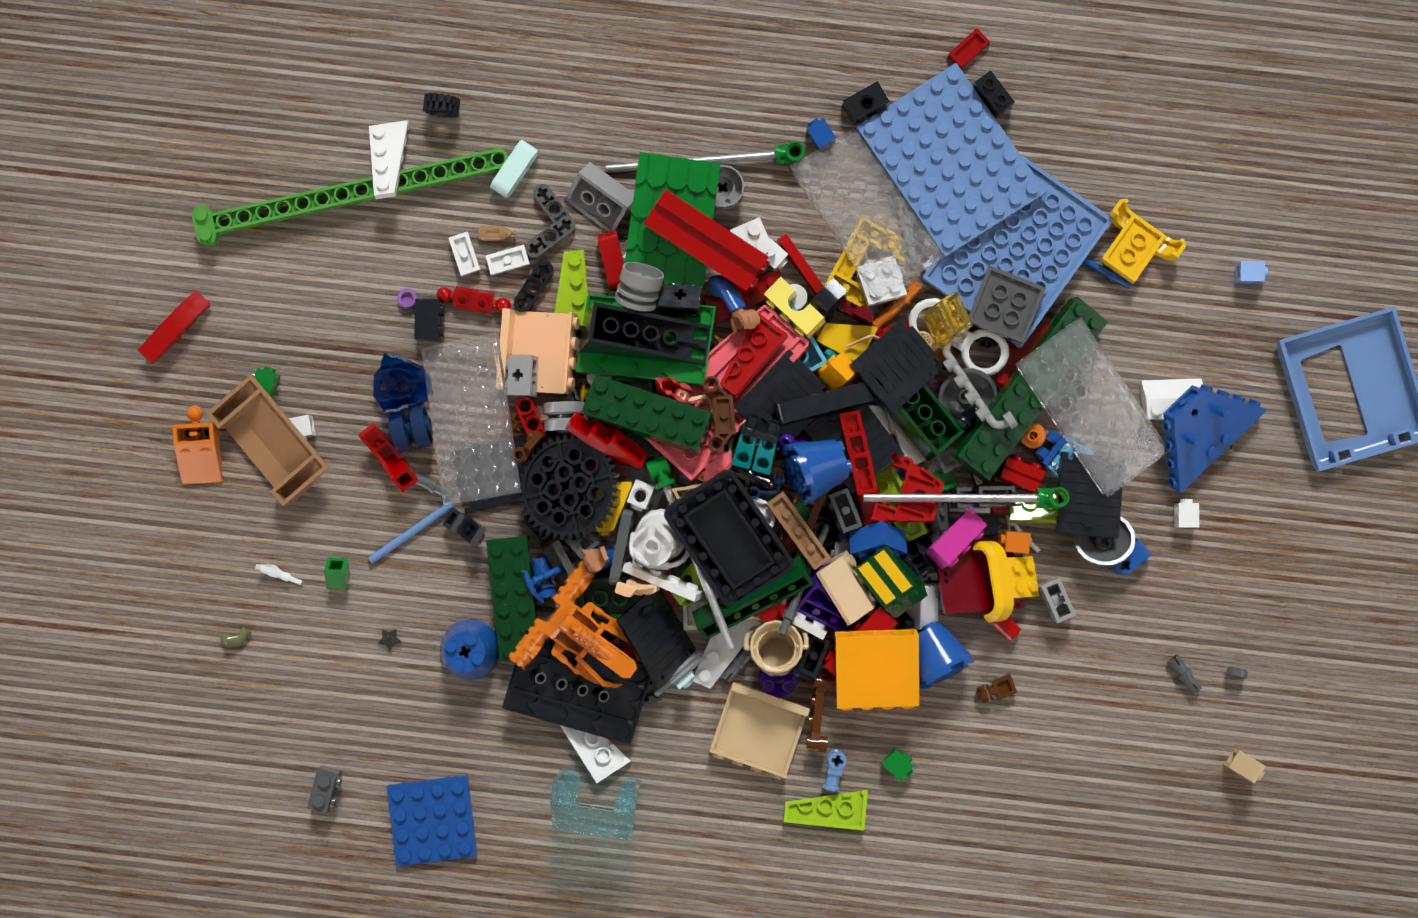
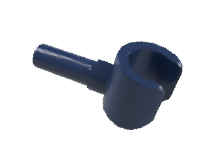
(779, 481)
(762, 492)

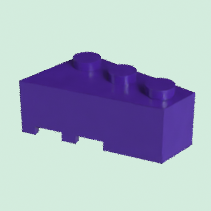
(819, 606)

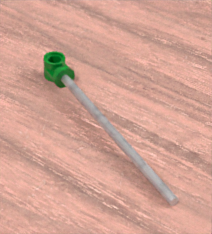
(781, 156)
(660, 471)
(1043, 497)

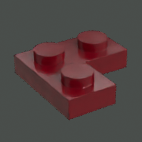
(860, 314)

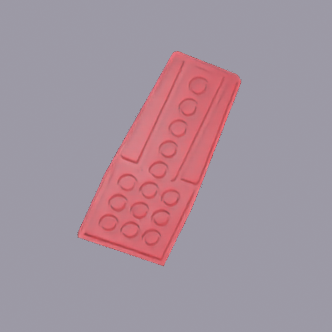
(718, 362)

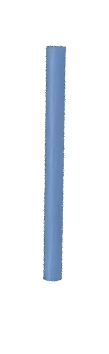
(409, 533)

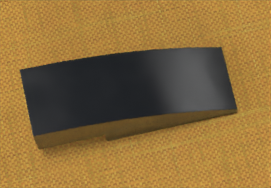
(982, 490)

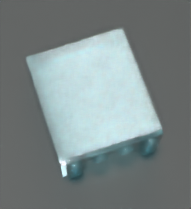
(589, 819)

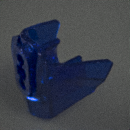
(394, 372)

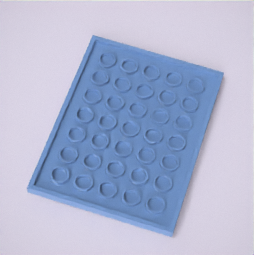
(951, 160)
(1037, 244)

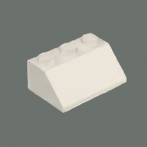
(1161, 394)

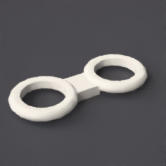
(968, 339)

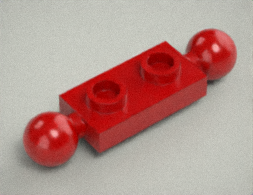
(472, 299)

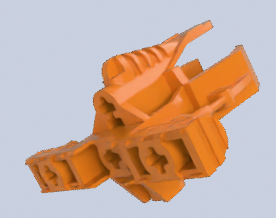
(578, 633)

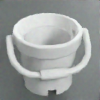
(655, 542)

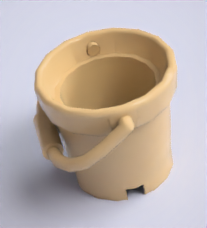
(775, 652)

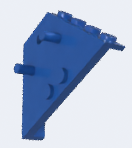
(1201, 438)

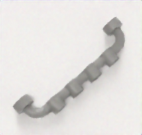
(972, 395)

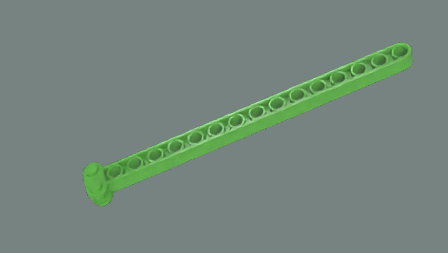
(209, 227)

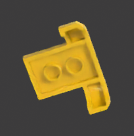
(1137, 244)
(1009, 578)

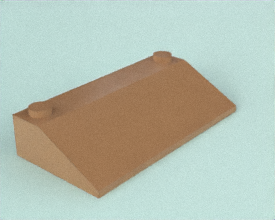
(269, 440)

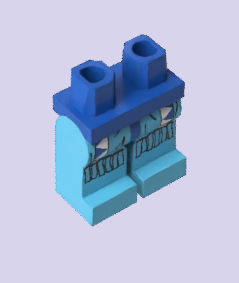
(1051, 458)

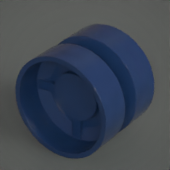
(416, 427)

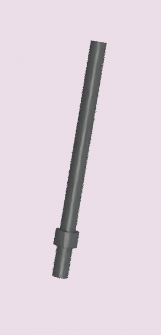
(789, 614)

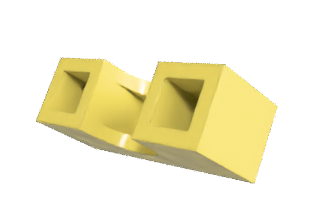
(805, 321)

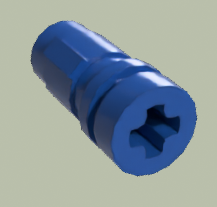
(544, 587)

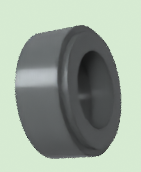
(1237, 672)

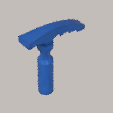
(530, 582)

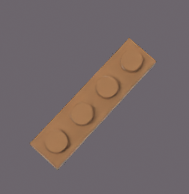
(798, 530)

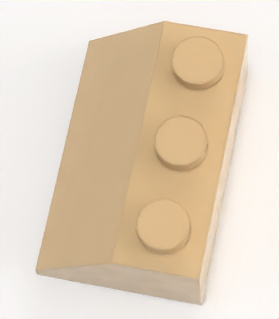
(846, 587)

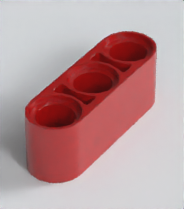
(611, 258)
(532, 414)

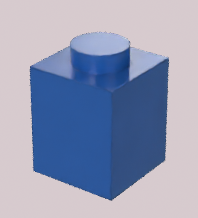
(820, 133)

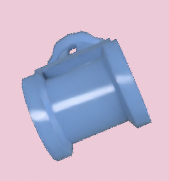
(834, 770)

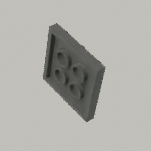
(1006, 304)

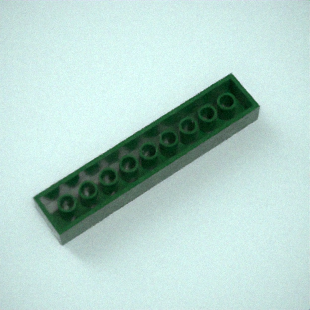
(987, 447)

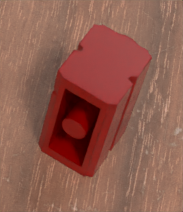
(1021, 474)

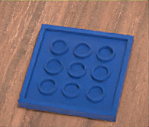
(432, 820)

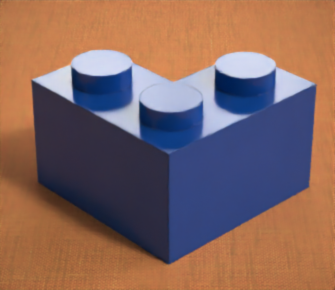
(873, 537)

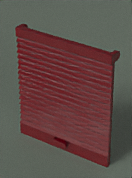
(969, 583)

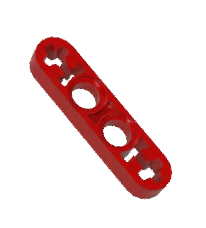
(800, 264)

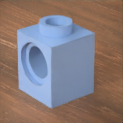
(1250, 272)

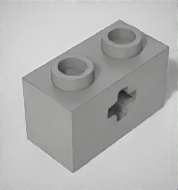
(526, 385)
(1056, 600)

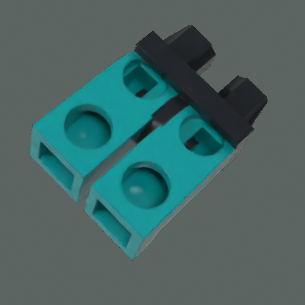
(759, 438)

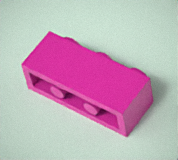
(956, 539)

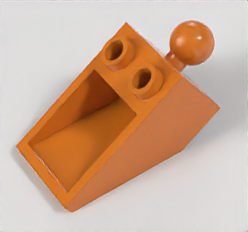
(200, 454)

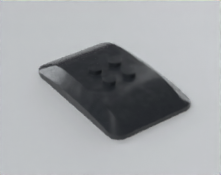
(728, 538)

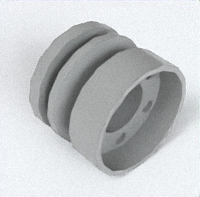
(735, 188)
(639, 286)

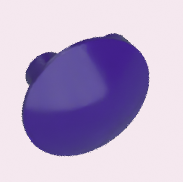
(778, 685)

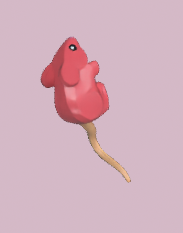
(719, 462)

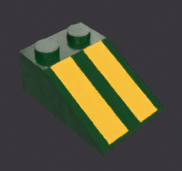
(891, 581)

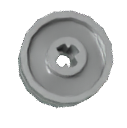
(563, 412)

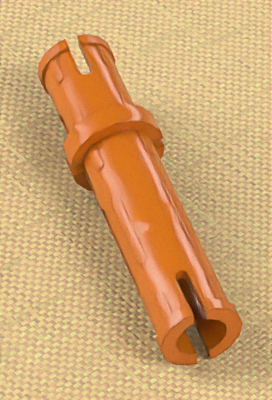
(897, 305)

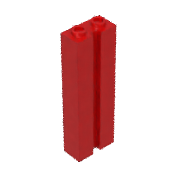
(707, 240)

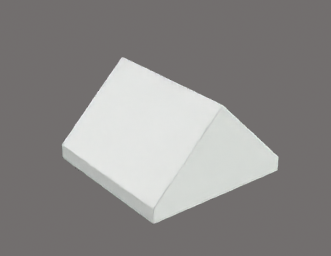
(927, 609)

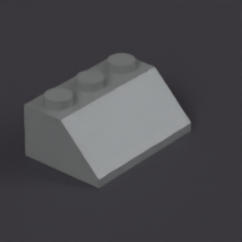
(600, 197)

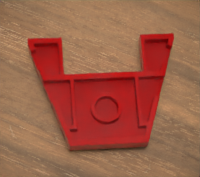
(915, 482)

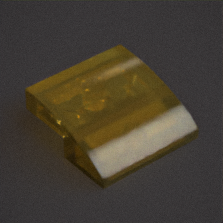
(947, 320)

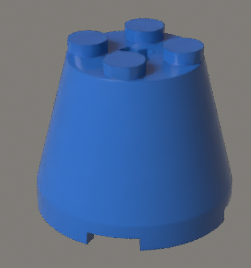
(815, 467)
(483, 646)
(940, 655)

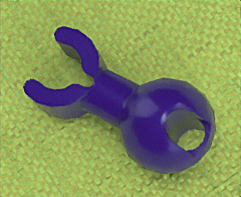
(787, 439)

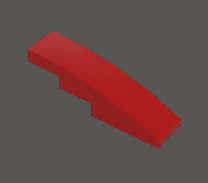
(173, 327)
(612, 444)
(858, 451)

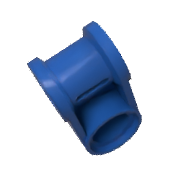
(1138, 556)

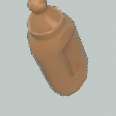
(494, 233)

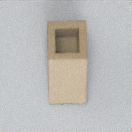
(1245, 766)

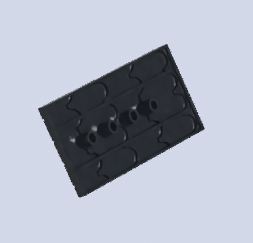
(560, 696)

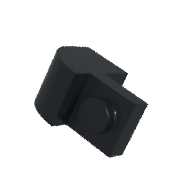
(829, 299)
(465, 527)

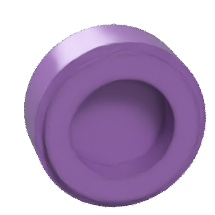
(406, 298)

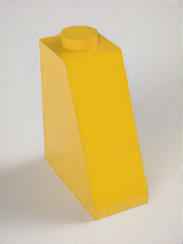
(840, 335)
(614, 520)

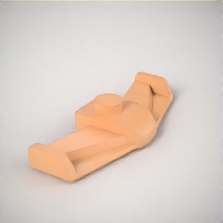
(635, 586)

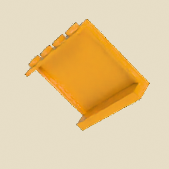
(877, 669)

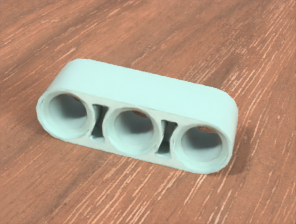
(514, 169)

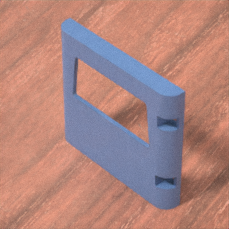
(1380, 379)

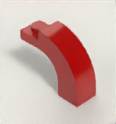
(393, 462)

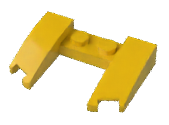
(842, 274)

